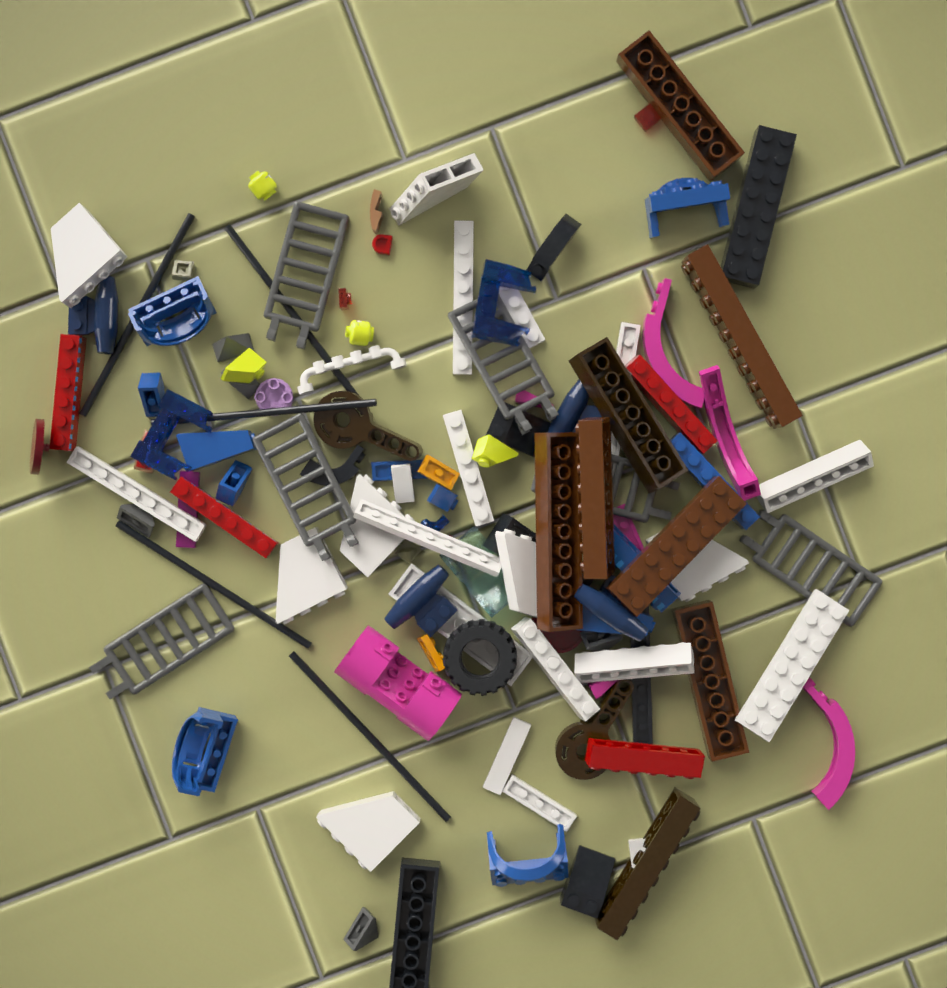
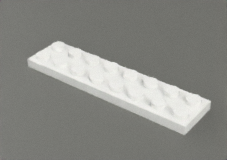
(479, 649)
(792, 665)

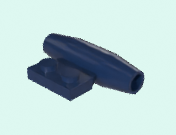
(97, 316)
(572, 409)
(423, 603)
(610, 611)

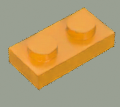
(438, 472)
(428, 645)

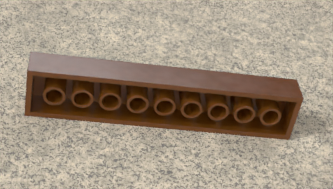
(740, 337)
(557, 532)

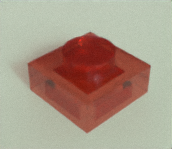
(647, 117)
(345, 298)

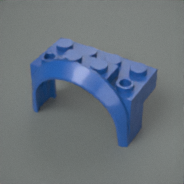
(672, 197)
(181, 328)
(190, 748)
(528, 870)

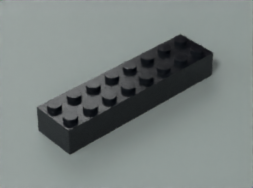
(757, 206)
(414, 923)

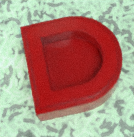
(382, 244)

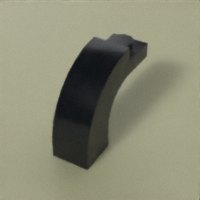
(553, 246)
(343, 473)

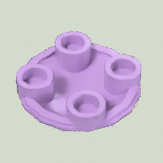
(273, 394)

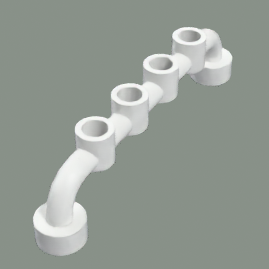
(338, 362)

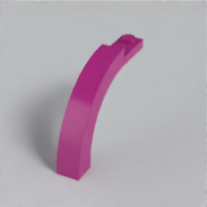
(655, 356)
(723, 430)
(843, 758)

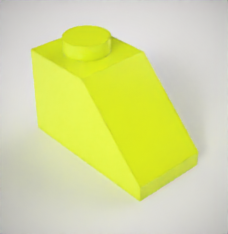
(245, 368)
(491, 452)

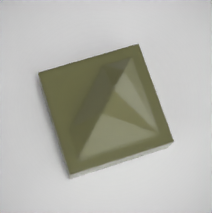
(183, 270)
(408, 551)

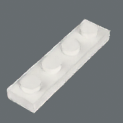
(521, 315)

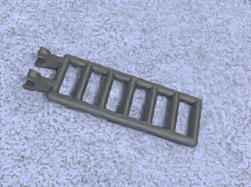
(283, 260)
(543, 399)
(324, 469)
(626, 512)
(830, 550)
(181, 658)

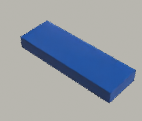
(382, 470)

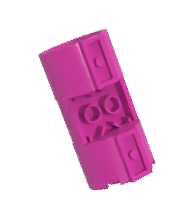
(399, 685)

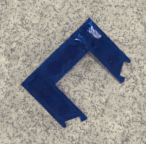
(485, 325)
(172, 409)

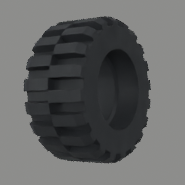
(480, 683)

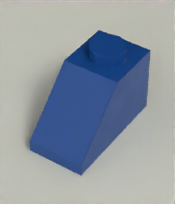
(151, 392)
(233, 483)
(443, 498)

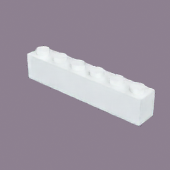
(468, 468)
(815, 476)
(634, 663)
(555, 668)

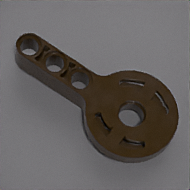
(359, 428)
(575, 764)

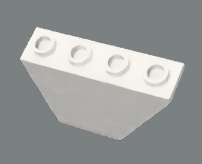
(435, 186)
(82, 254)
(374, 542)
(709, 566)
(518, 570)
(305, 579)
(370, 826)

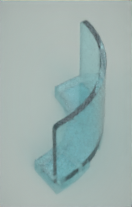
(485, 588)

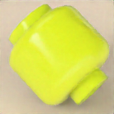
(262, 185)
(359, 333)

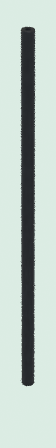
(290, 310)
(129, 328)
(286, 410)
(213, 584)
(369, 736)

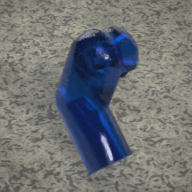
(438, 525)

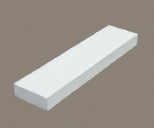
(506, 755)
(539, 802)

